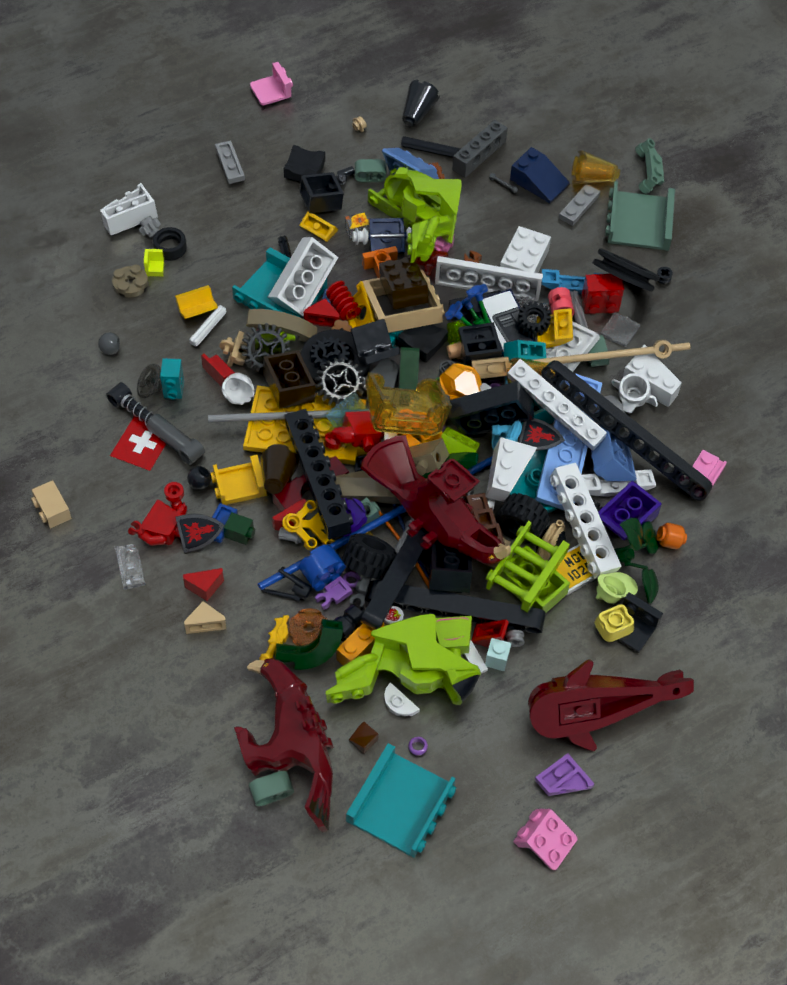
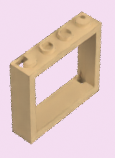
(407, 319)

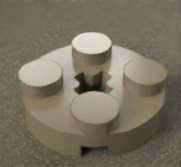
(127, 273)

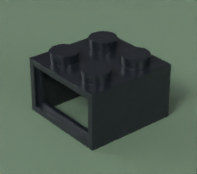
(321, 192)

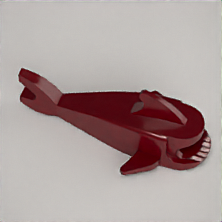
(587, 702)

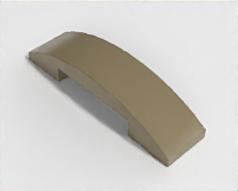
(287, 322)

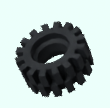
(534, 309)

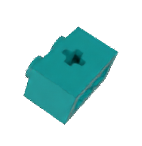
(525, 349)
(172, 378)

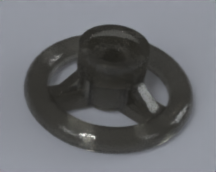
(153, 381)

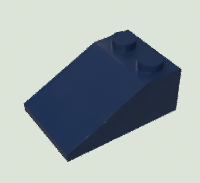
(538, 175)

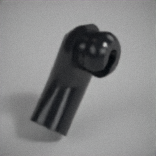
(344, 173)

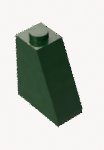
(409, 368)

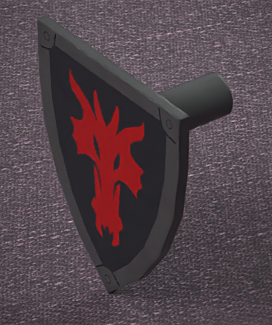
(540, 435)
(197, 530)

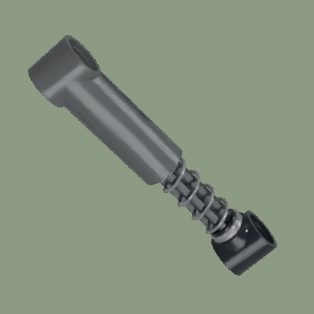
(187, 448)

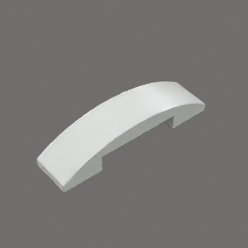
(600, 487)

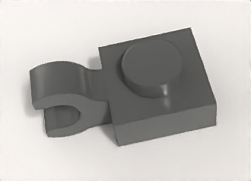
(362, 588)

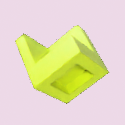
(154, 262)

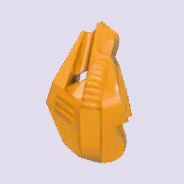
(460, 381)

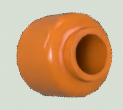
(671, 536)

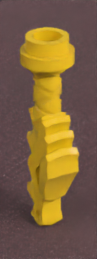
(277, 635)

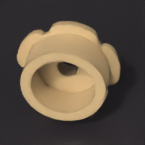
(359, 124)

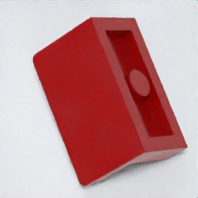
(216, 368)

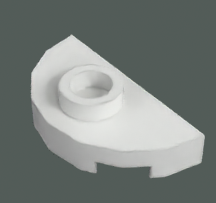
(398, 703)

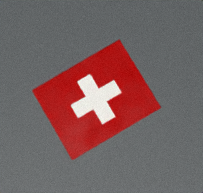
(138, 445)

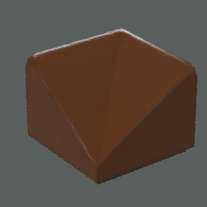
(364, 737)

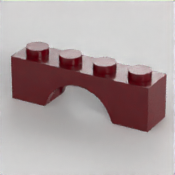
(298, 486)

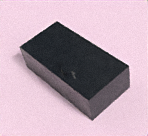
(499, 405)

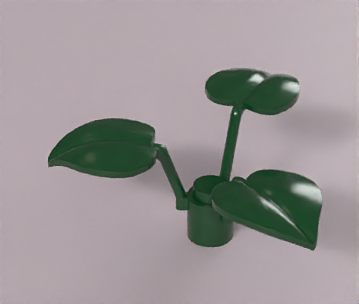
(634, 533)

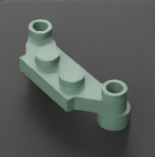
(653, 164)

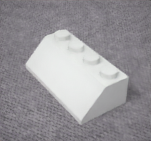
(303, 276)

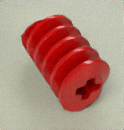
(343, 301)

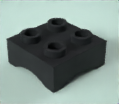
(303, 162)
(426, 338)

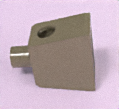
(425, 455)

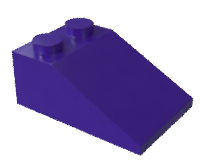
(629, 503)

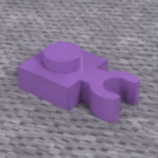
(335, 591)

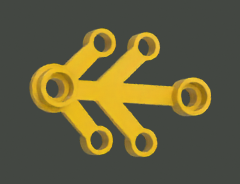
(314, 524)

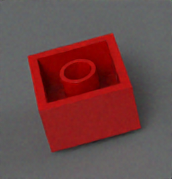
(602, 293)

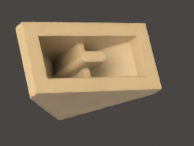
(204, 619)

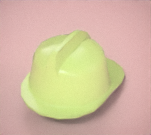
(615, 586)

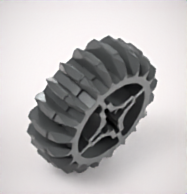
(273, 342)
(333, 379)

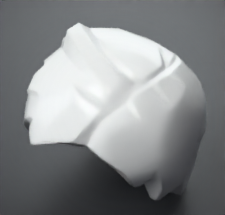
(238, 388)

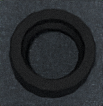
(170, 233)

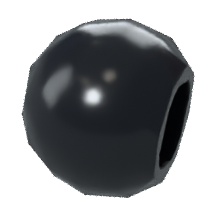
(199, 477)

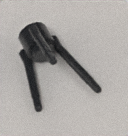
(300, 588)

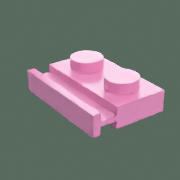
(709, 466)

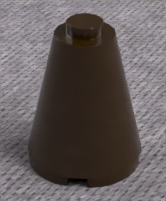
(278, 467)

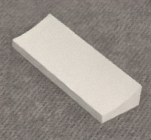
(467, 274)

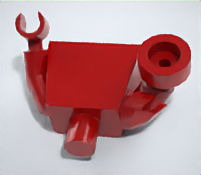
(354, 430)
(160, 523)

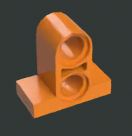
(373, 258)

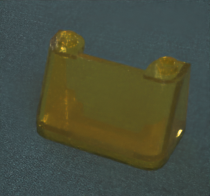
(407, 410)

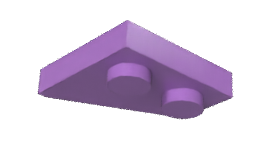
(564, 777)

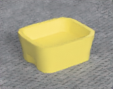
(614, 623)

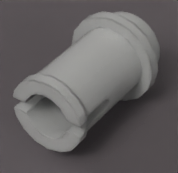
(285, 535)

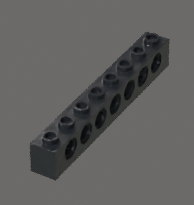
(318, 474)

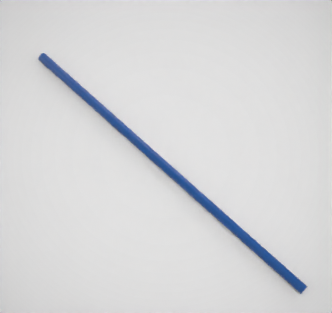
(364, 529)

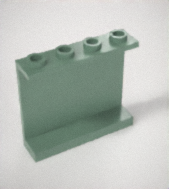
(640, 219)

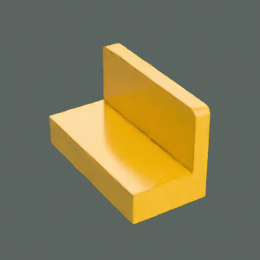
(195, 302)

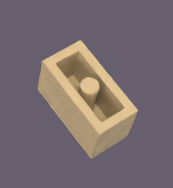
(51, 504)

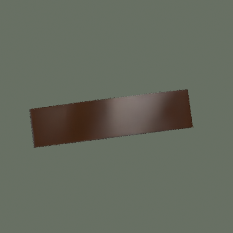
(484, 514)

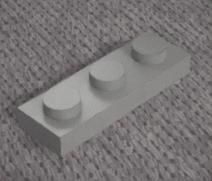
(229, 162)
(579, 204)

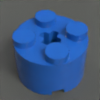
(322, 567)

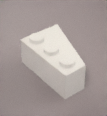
(128, 211)
(662, 381)
(506, 467)

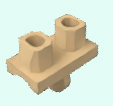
(233, 347)

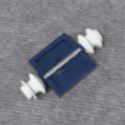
(383, 234)

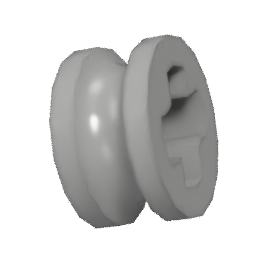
(515, 637)

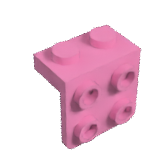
(274, 87)
(546, 837)

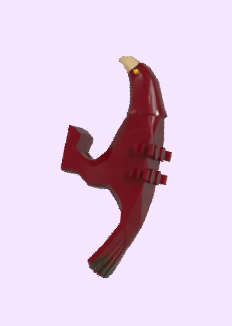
(434, 501)
(295, 739)

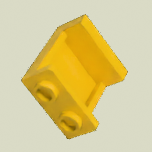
(239, 482)

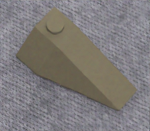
(361, 485)

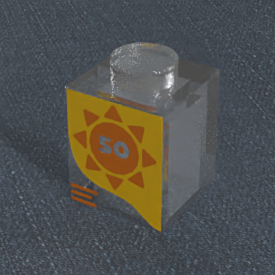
(356, 221)

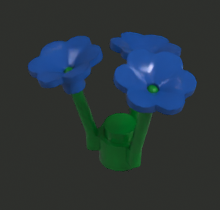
(454, 309)

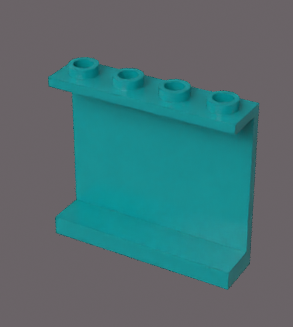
(258, 287)
(400, 802)

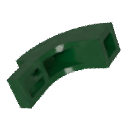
(316, 652)

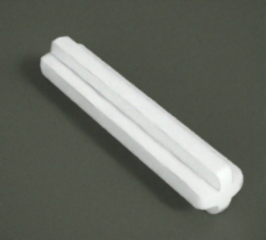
(207, 326)

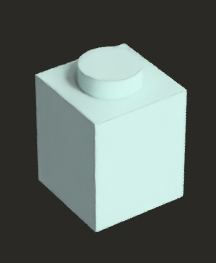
(498, 654)

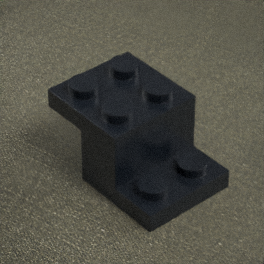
(478, 343)

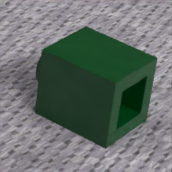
(239, 528)

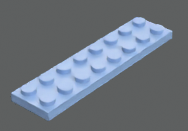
(566, 453)

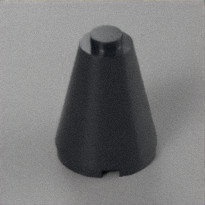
(419, 101)

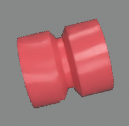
(560, 299)

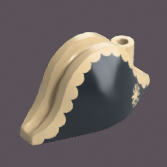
(554, 535)

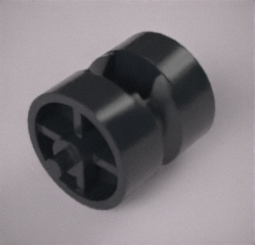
(350, 621)

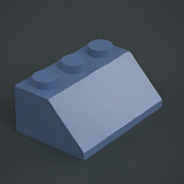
(399, 158)
(613, 459)

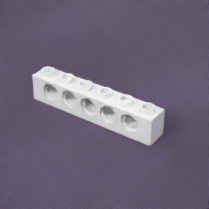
(557, 405)
(571, 476)

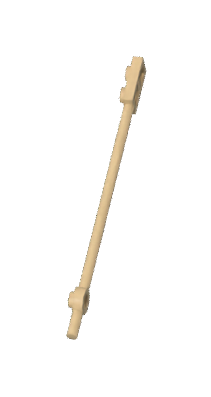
(498, 366)

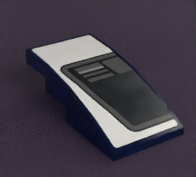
(503, 311)

